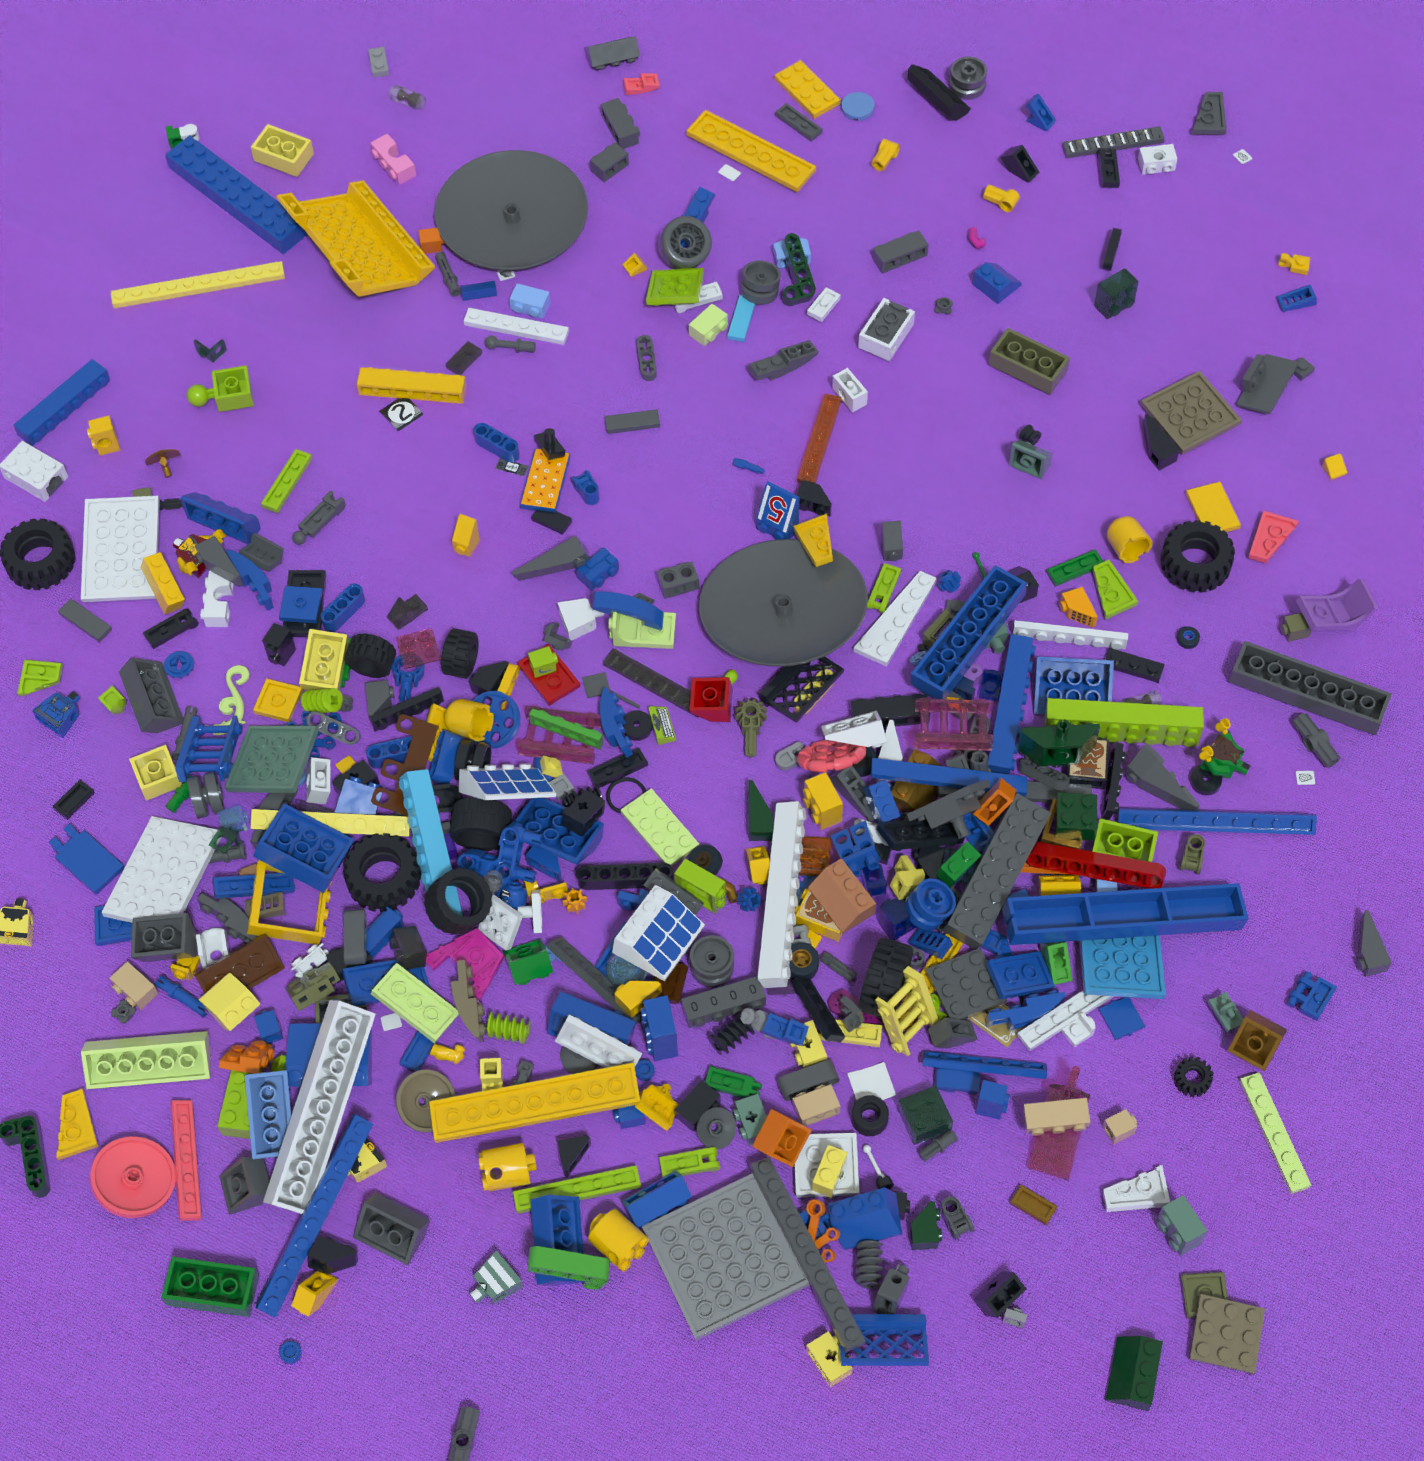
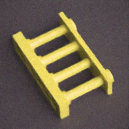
(922, 1008)

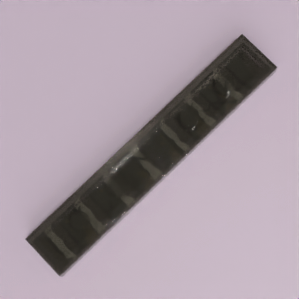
(649, 679)

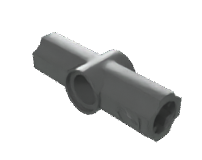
(1316, 740)
(465, 1428)

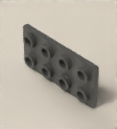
(1266, 382)

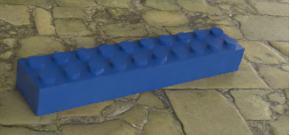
(235, 194)

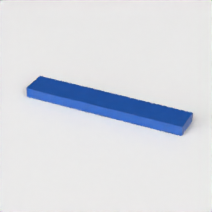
(985, 1064)

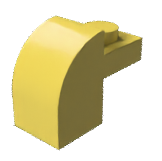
(906, 877)
(491, 1073)

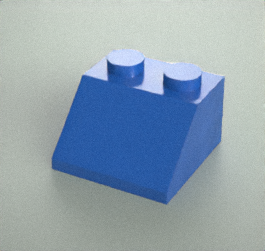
(995, 281)

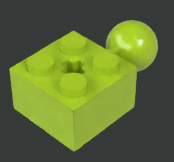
(230, 390)

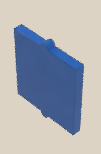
(1121, 1018)

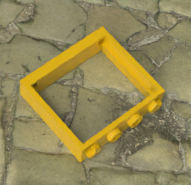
(279, 932)

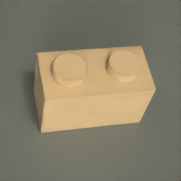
(133, 986)
(816, 1105)

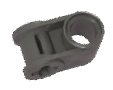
(957, 1221)

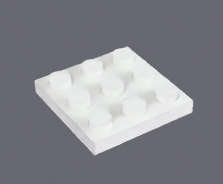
(811, 1157)

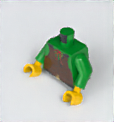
(1224, 754)

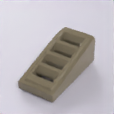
(272, 911)

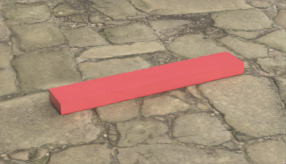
(185, 1160)

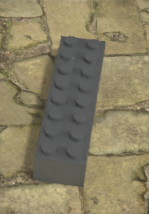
(1310, 688)
(996, 872)

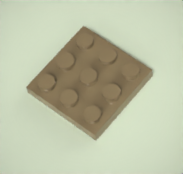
(1227, 1334)

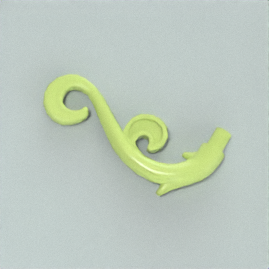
(236, 700)

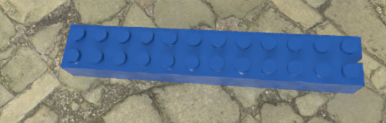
(1124, 914)

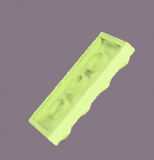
(659, 828)
(415, 1003)

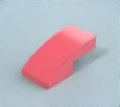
(646, 83)

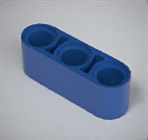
(496, 442)
(347, 600)
(385, 751)
(444, 757)

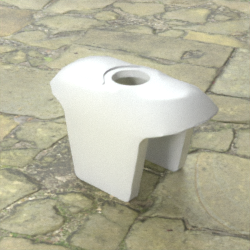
(210, 941)

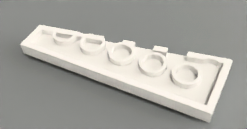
(889, 630)

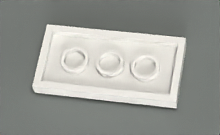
(595, 1045)

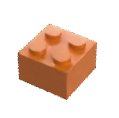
(781, 1138)

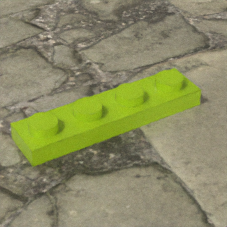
(286, 481)

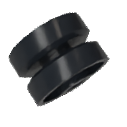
(471, 754)

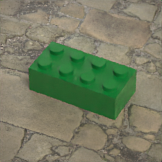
(210, 1286)

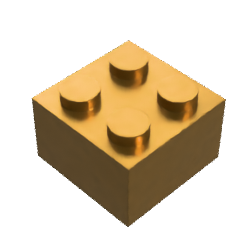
(1257, 1040)

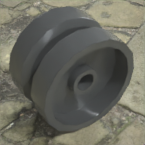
(760, 282)
(203, 795)
(712, 961)

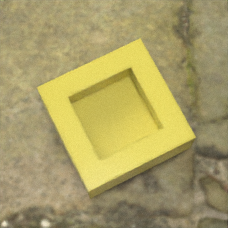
(551, 766)

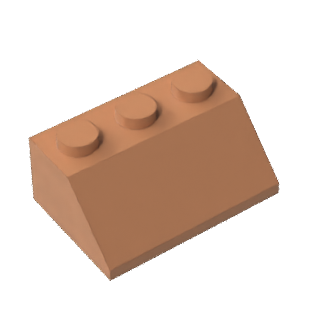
(842, 896)

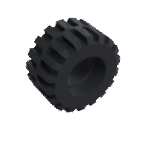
(459, 653)
(370, 655)

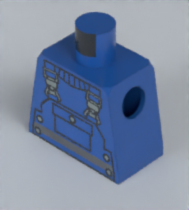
(58, 712)

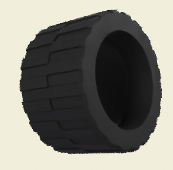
(479, 823)
(477, 892)

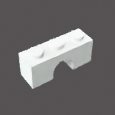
(216, 612)

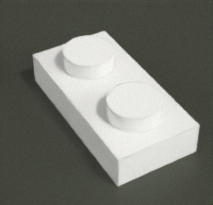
(823, 304)

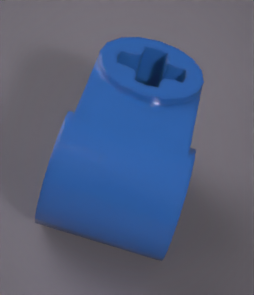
(586, 487)

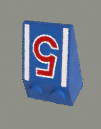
(778, 512)

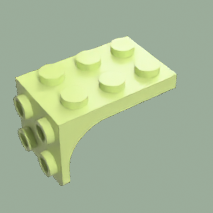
(632, 633)

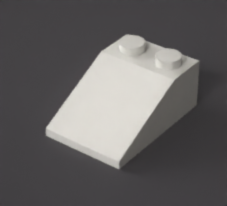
(859, 730)

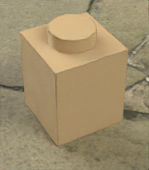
(1120, 1126)

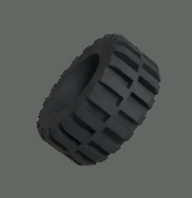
(31, 536)
(1203, 537)
(378, 850)
(884, 974)

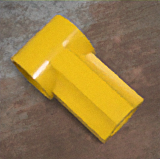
(886, 152)
(1005, 199)

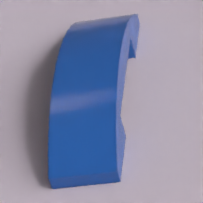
(629, 606)

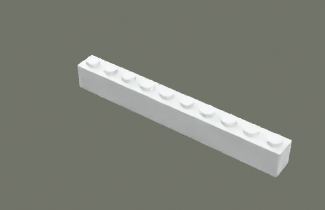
(781, 895)

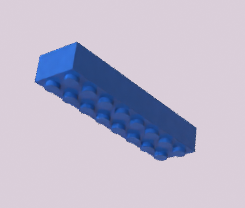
(968, 633)

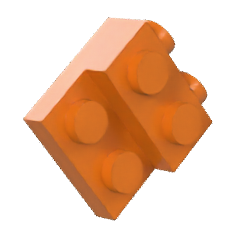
(248, 1059)

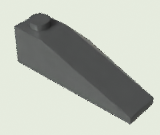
(563, 557)
(1151, 776)

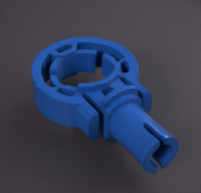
(406, 678)

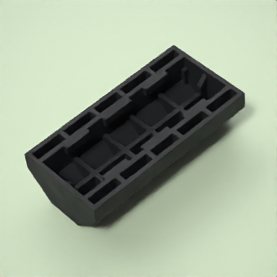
(937, 92)

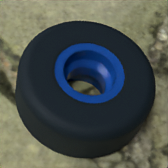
(1188, 643)

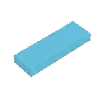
(741, 320)

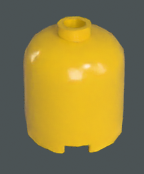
(1128, 539)
(469, 719)

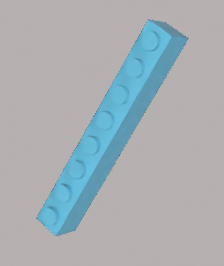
(427, 832)

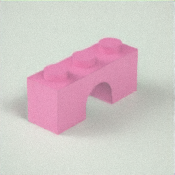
(385, 151)

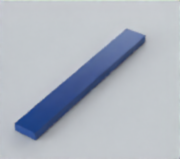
(941, 775)

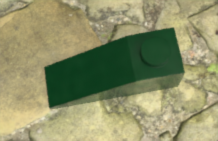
(760, 816)

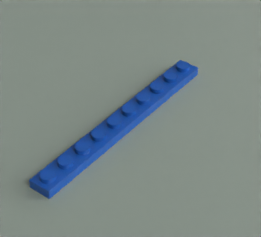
(1219, 821)
(314, 1216)

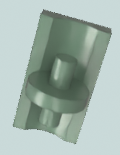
(1226, 1011)

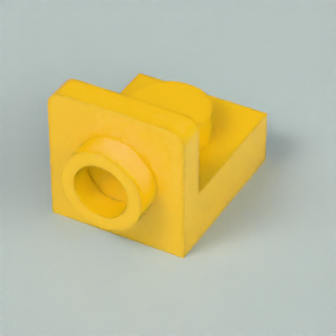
(185, 968)

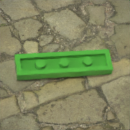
(567, 729)

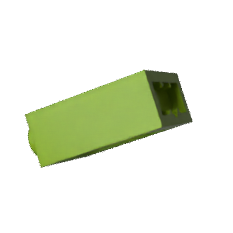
(702, 885)

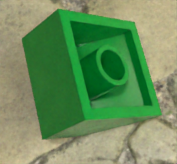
(528, 962)

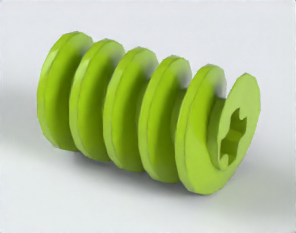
(322, 700)
(508, 1029)

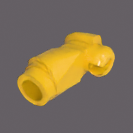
(444, 1053)

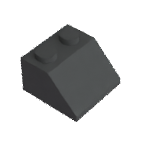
(244, 1184)

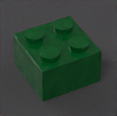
(1076, 816)

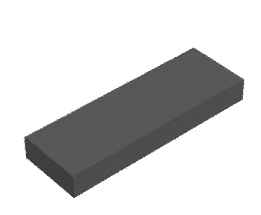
(798, 122)
(632, 421)
(84, 620)

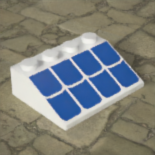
(504, 782)
(658, 933)

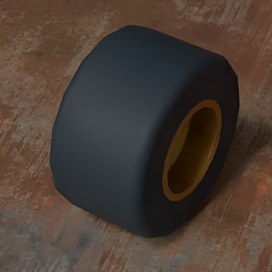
(807, 957)

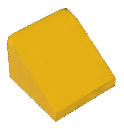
(634, 265)
(1335, 466)

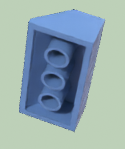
(267, 1112)

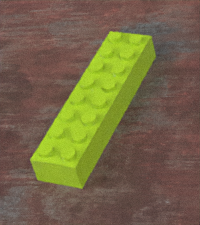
(1131, 721)

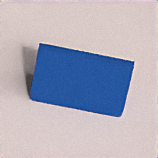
(478, 290)

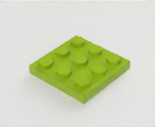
(675, 286)

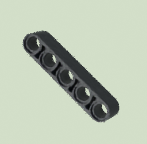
(615, 872)

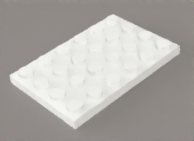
(114, 545)
(161, 870)

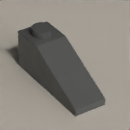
(216, 560)
(850, 787)
(1371, 951)

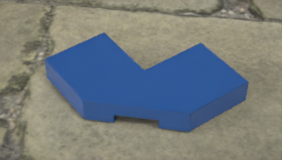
(997, 944)

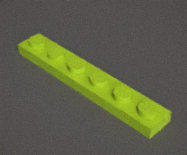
(582, 1187)

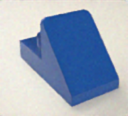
(1040, 113)

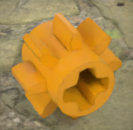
(574, 906)

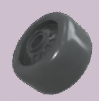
(694, 234)

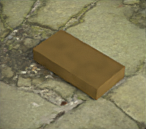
(1033, 1205)

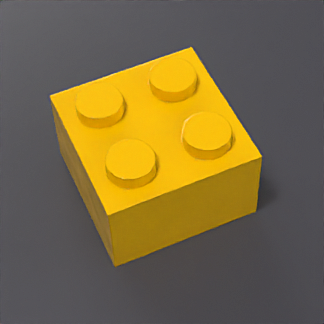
(822, 801)

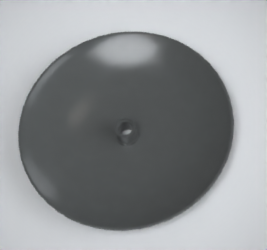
(511, 210)
(779, 607)

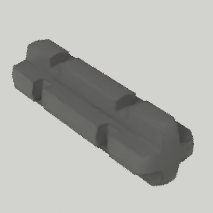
(838, 966)

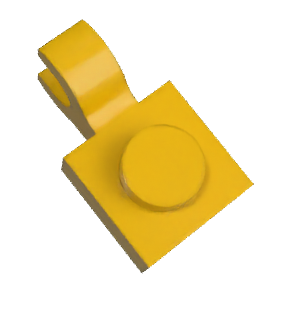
(1297, 263)

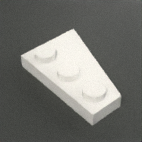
(1142, 1192)

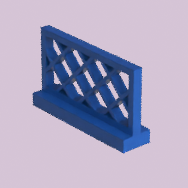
(885, 1325)

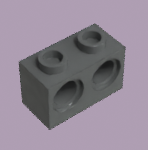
(679, 583)

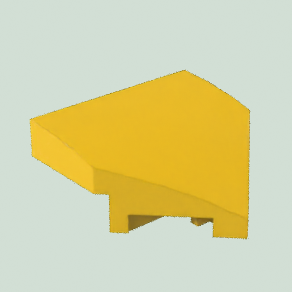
(658, 1105)

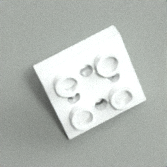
(505, 921)

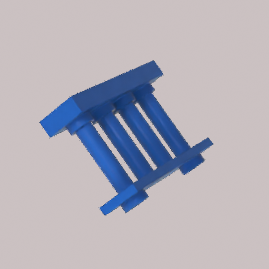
(193, 741)

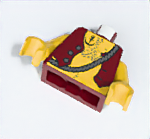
(186, 552)

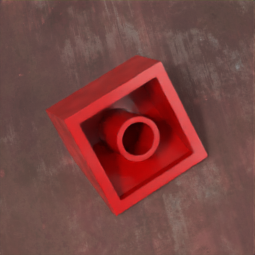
(712, 698)

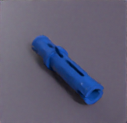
(176, 991)

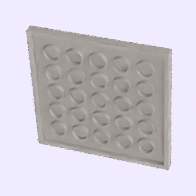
(725, 1256)

